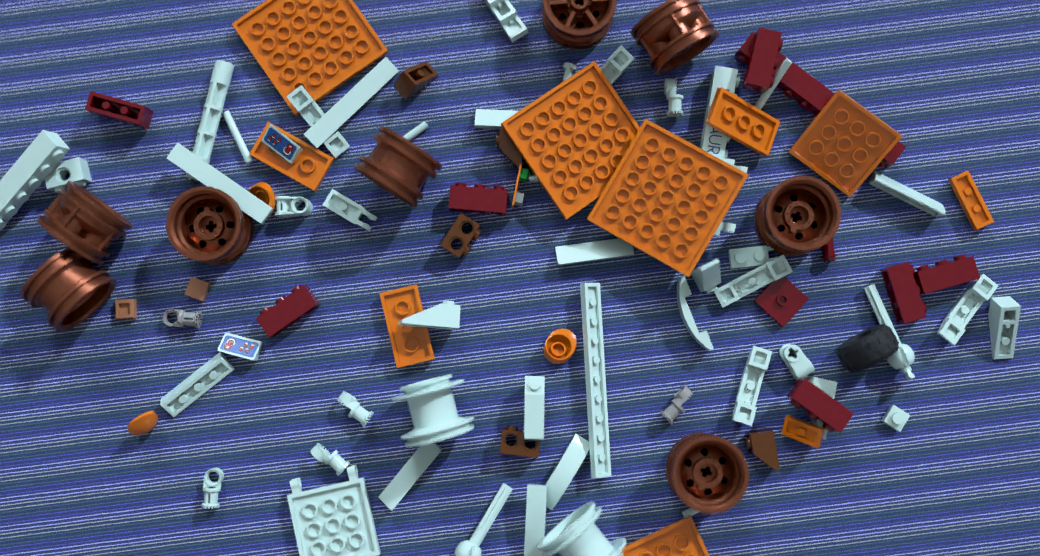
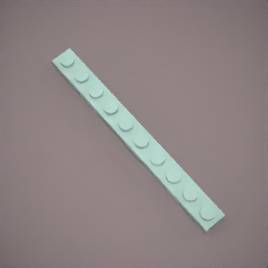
(595, 380)

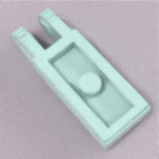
(347, 209)
(749, 256)

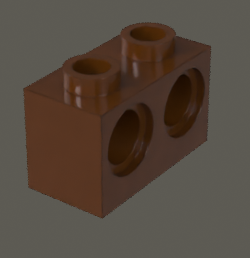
(456, 233)
(519, 447)

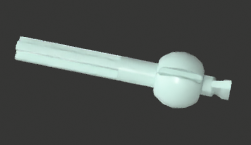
(905, 355)
(471, 546)

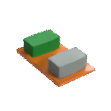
(522, 176)

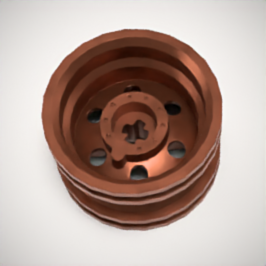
(566, 32)
(398, 166)
(807, 190)
(185, 213)
(68, 289)
(722, 495)

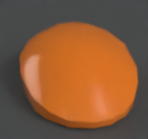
(264, 193)
(559, 346)
(143, 423)

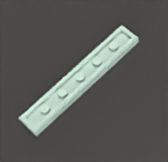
(351, 102)
(213, 178)

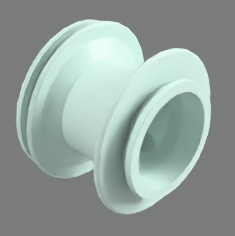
(433, 411)
(580, 536)

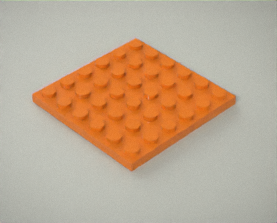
(310, 44)
(574, 138)
(667, 197)

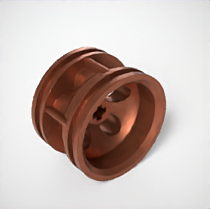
(674, 34)
(84, 222)

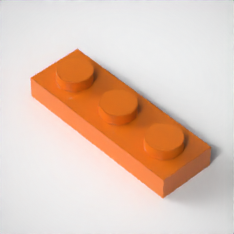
(971, 200)

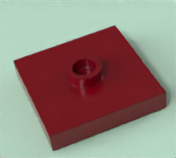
(781, 300)

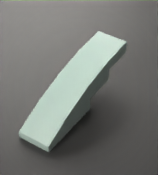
(507, 18)
(535, 518)

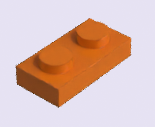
(803, 431)

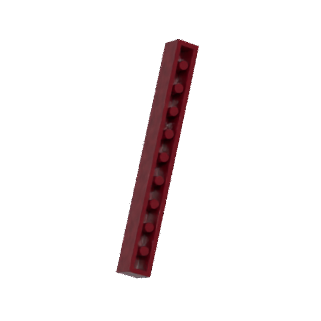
(807, 92)

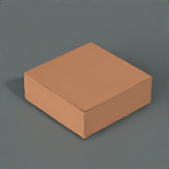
(197, 288)
(126, 309)

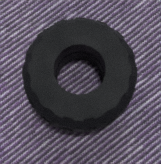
(868, 348)

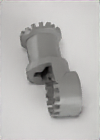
(182, 317)
(675, 407)

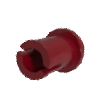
(828, 252)

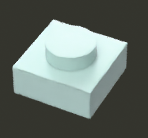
(895, 418)

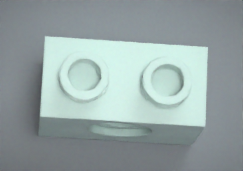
(78, 172)

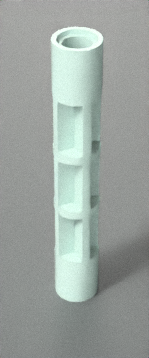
(212, 111)

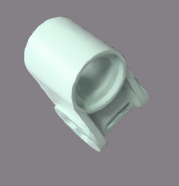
(289, 206)
(798, 364)

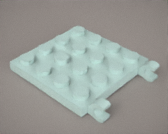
(334, 518)

